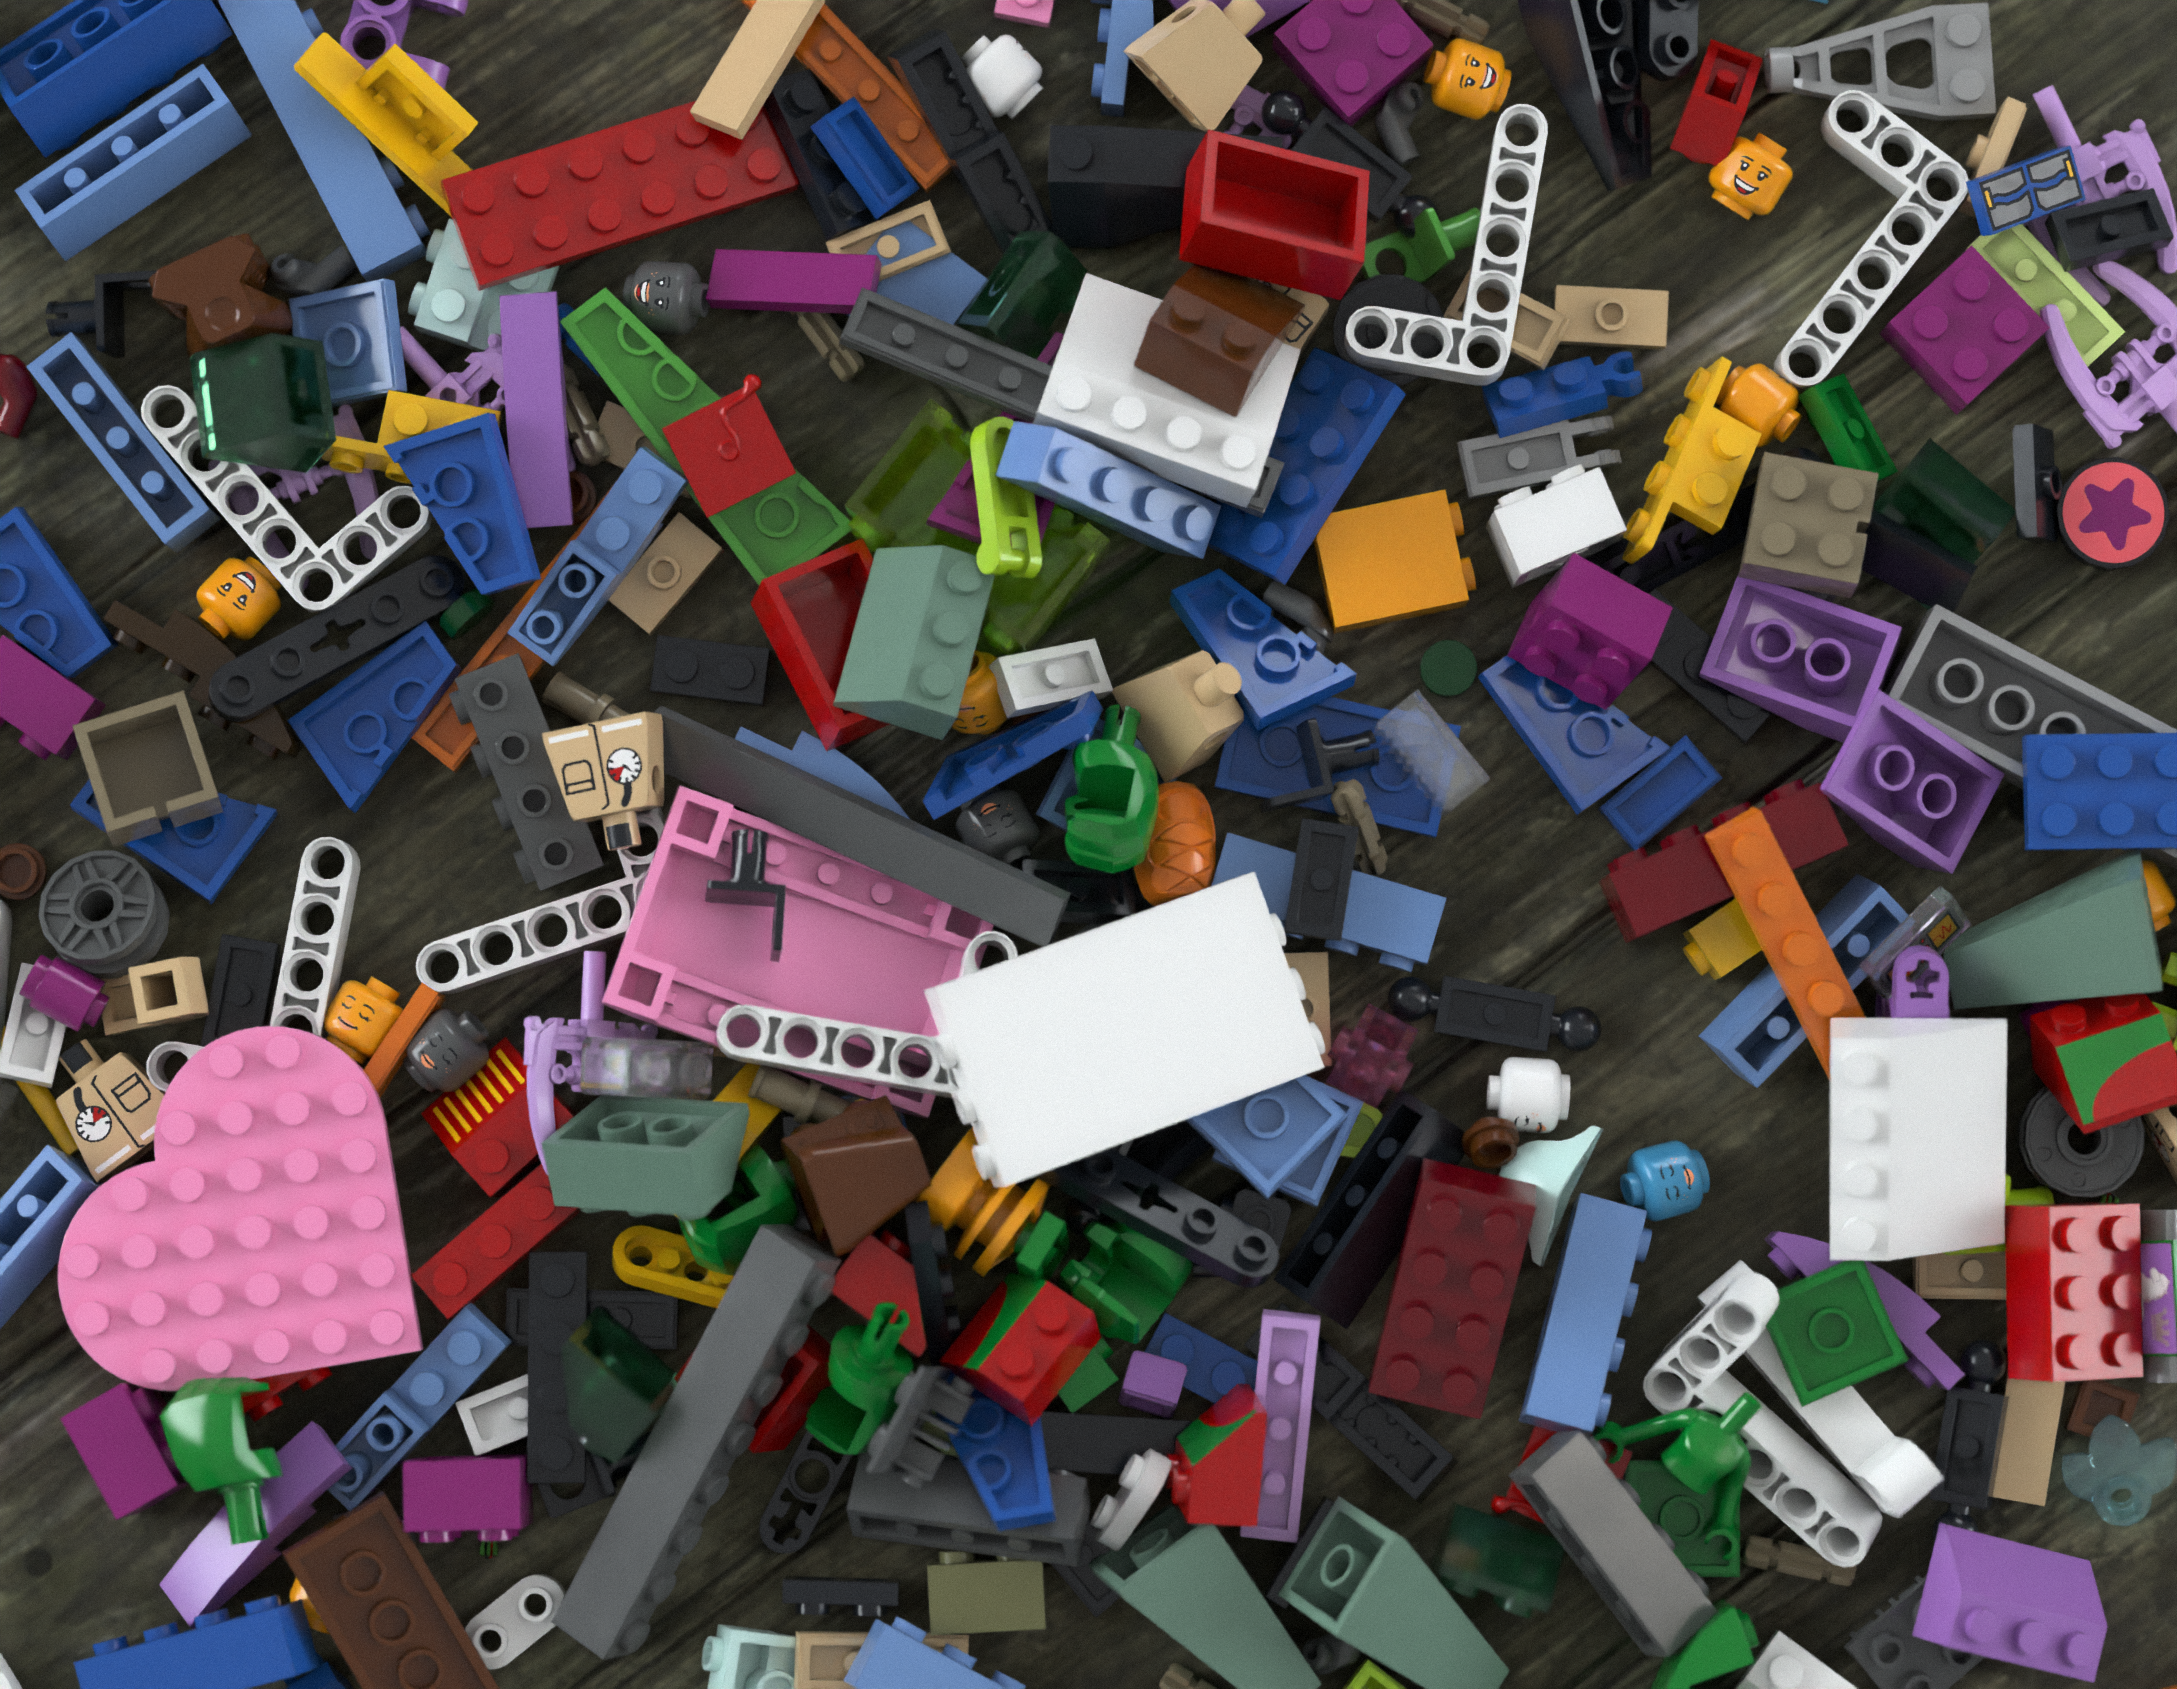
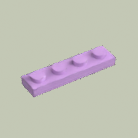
(1286, 1393)

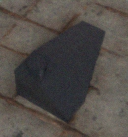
(1596, 71)
(1119, 182)

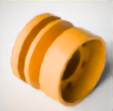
(983, 1211)

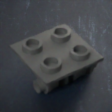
(918, 1395)
(1901, 1660)

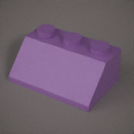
(2012, 1603)

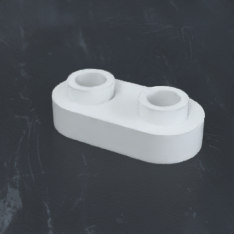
(1140, 1485)
(514, 1621)

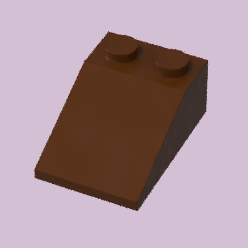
(1217, 335)

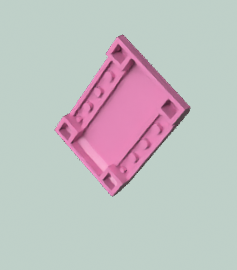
(850, 951)

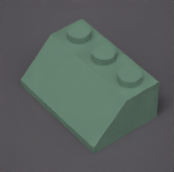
(915, 638)
(647, 1155)

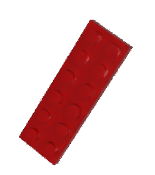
(610, 191)

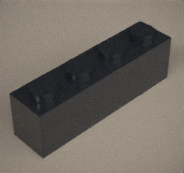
(1368, 1211)

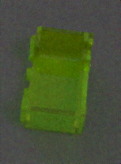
(910, 482)

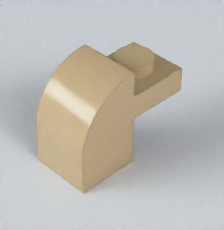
(155, 996)

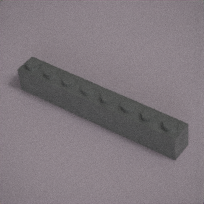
(697, 1441)

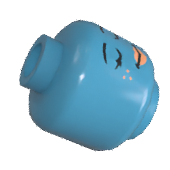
(1665, 1180)

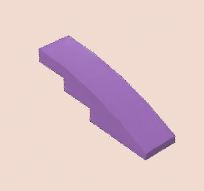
(536, 407)
(215, 1569)

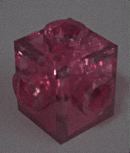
(1366, 1067)

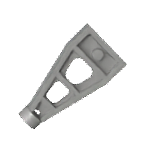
(1959, 63)

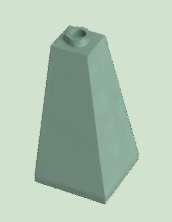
(2063, 944)
(1205, 1600)
(1388, 1604)

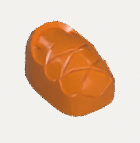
(1181, 845)

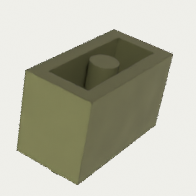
(985, 1594)

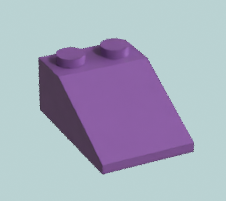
(1800, 655)
(1910, 784)

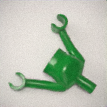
(1700, 1455)

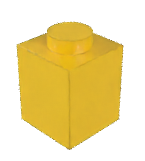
(1721, 941)

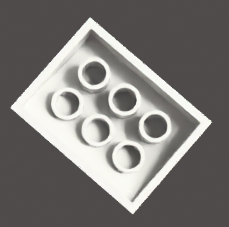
(1146, 420)
(1916, 1136)

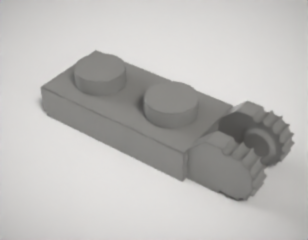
(1530, 457)

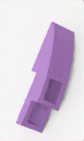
(1905, 1308)

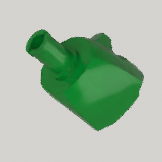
(1116, 798)
(760, 1199)
(1124, 1279)
(865, 1376)
(213, 1453)

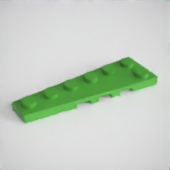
(656, 388)

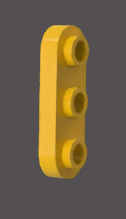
(668, 1266)

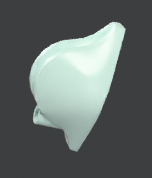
(1555, 1172)

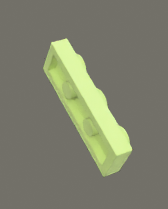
(2042, 281)

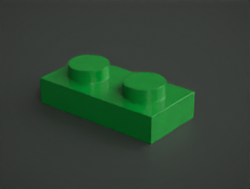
(1846, 428)
(1042, 1247)

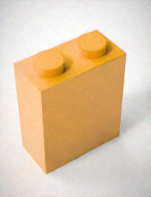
(1393, 561)

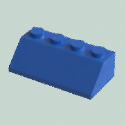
(98, 59)

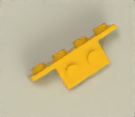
(395, 109)
(403, 418)
(1700, 468)

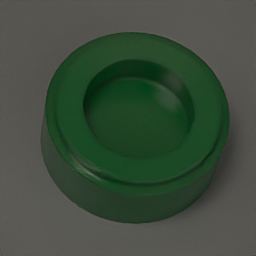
(466, 613)
(1448, 668)

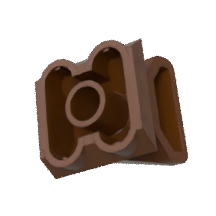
(221, 294)
(854, 1171)

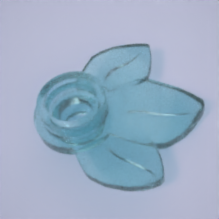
(2120, 1462)

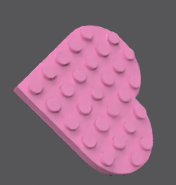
(256, 1230)

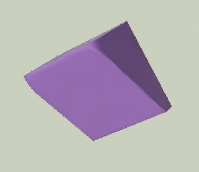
(1152, 1384)

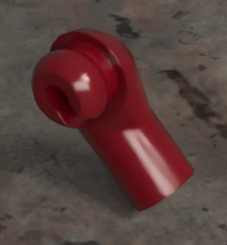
(18, 395)

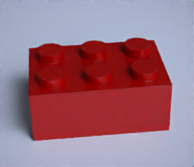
(1274, 215)
(810, 625)
(2073, 1291)

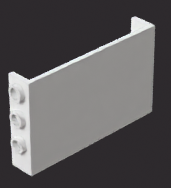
(1123, 1030)

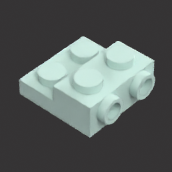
(450, 301)
(749, 1659)

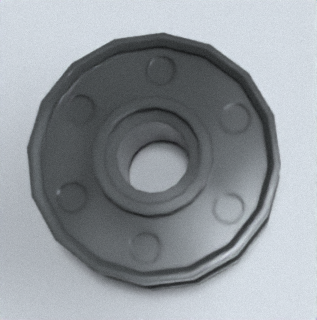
(86, 889)
(2054, 1164)

